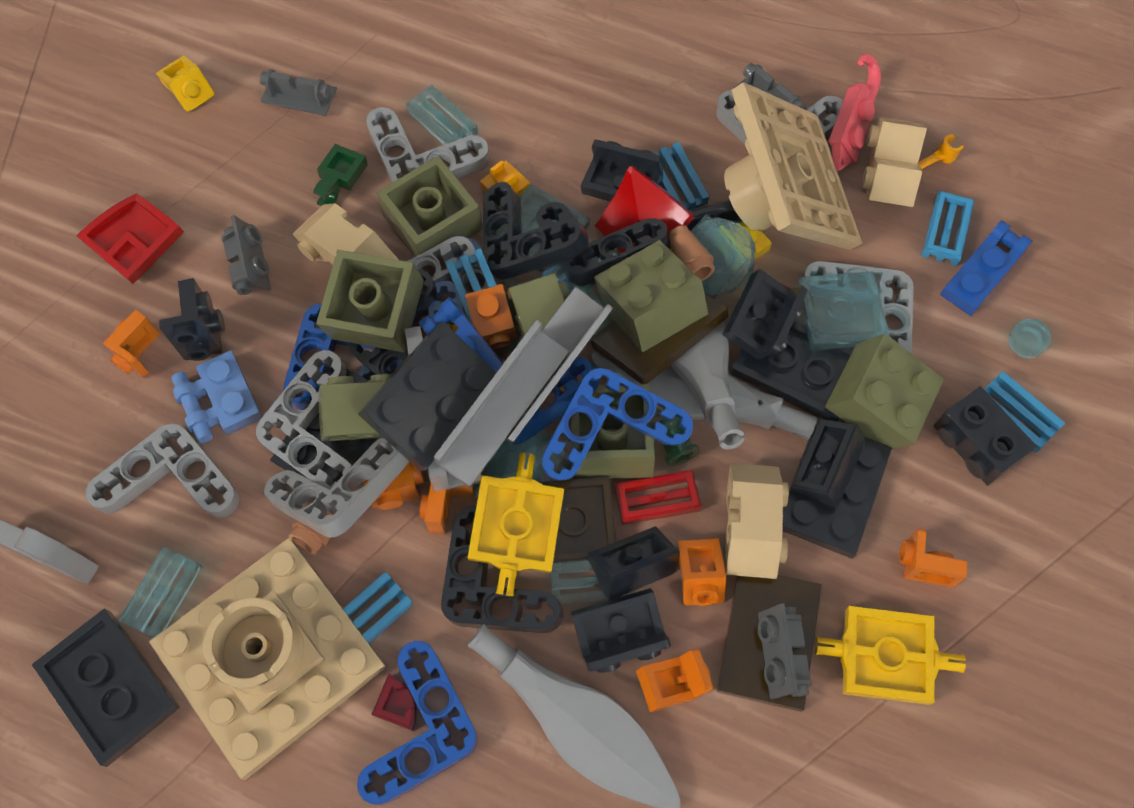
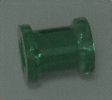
(678, 453)

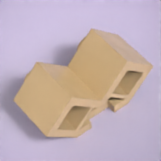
(893, 161)
(331, 230)
(755, 521)

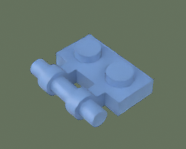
(228, 392)

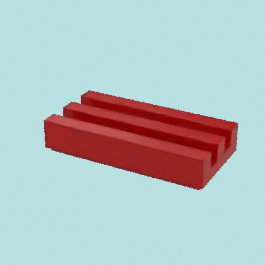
(660, 511)

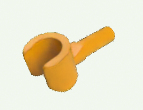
(943, 153)

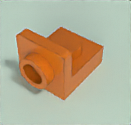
(930, 567)
(702, 572)

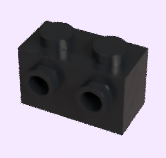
(983, 436)

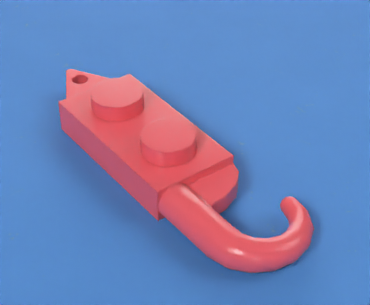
(855, 116)

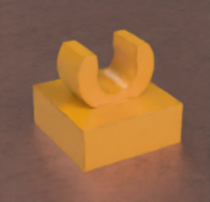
(505, 173)

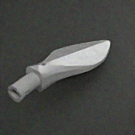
(706, 374)
(750, 404)
(584, 725)

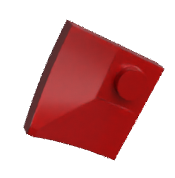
(639, 200)
(131, 236)

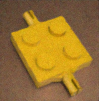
(516, 524)
(889, 655)

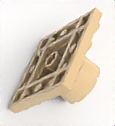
(788, 173)
(269, 697)

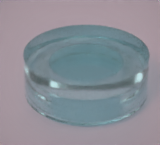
(1029, 338)

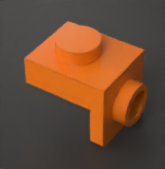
(492, 316)
(130, 341)
(401, 489)
(436, 506)
(675, 680)

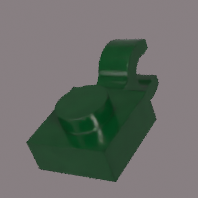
(338, 169)

